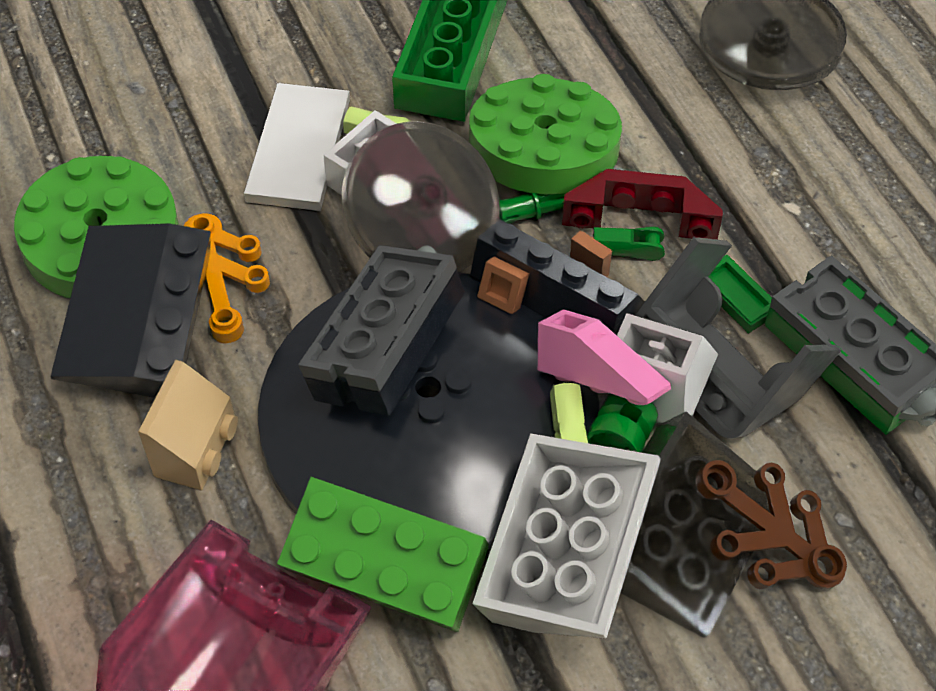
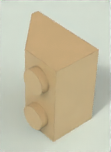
(187, 428)

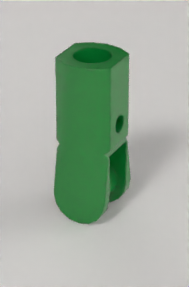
(634, 243)

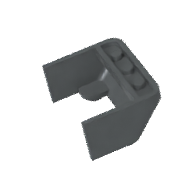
(736, 393)

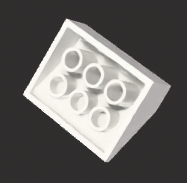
(566, 537)

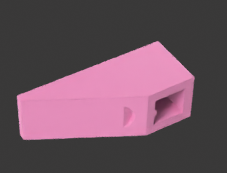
(592, 355)

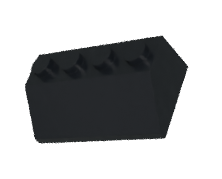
(554, 278)

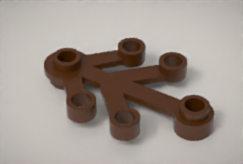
(775, 527)

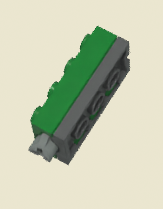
(884, 358)

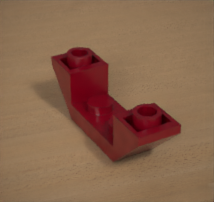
(643, 191)

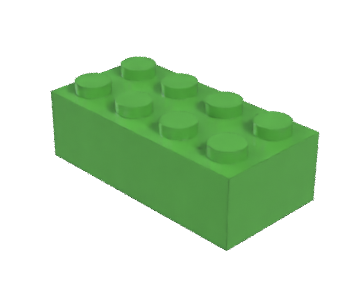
(384, 554)

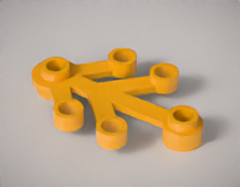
(219, 266)

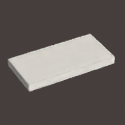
(291, 150)

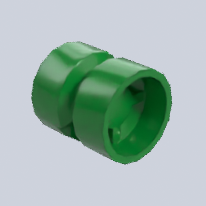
(623, 424)

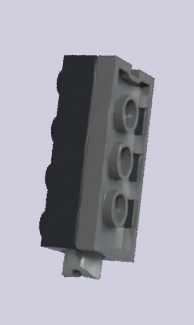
(383, 329)

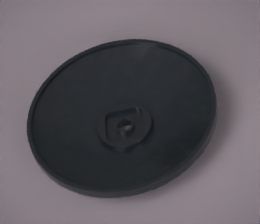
(432, 455)

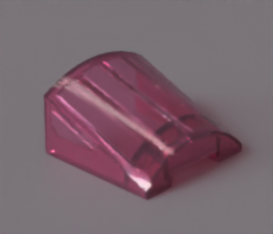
(229, 626)

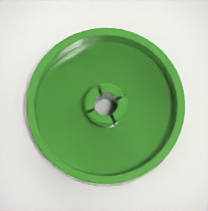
(514, 138)
(75, 195)

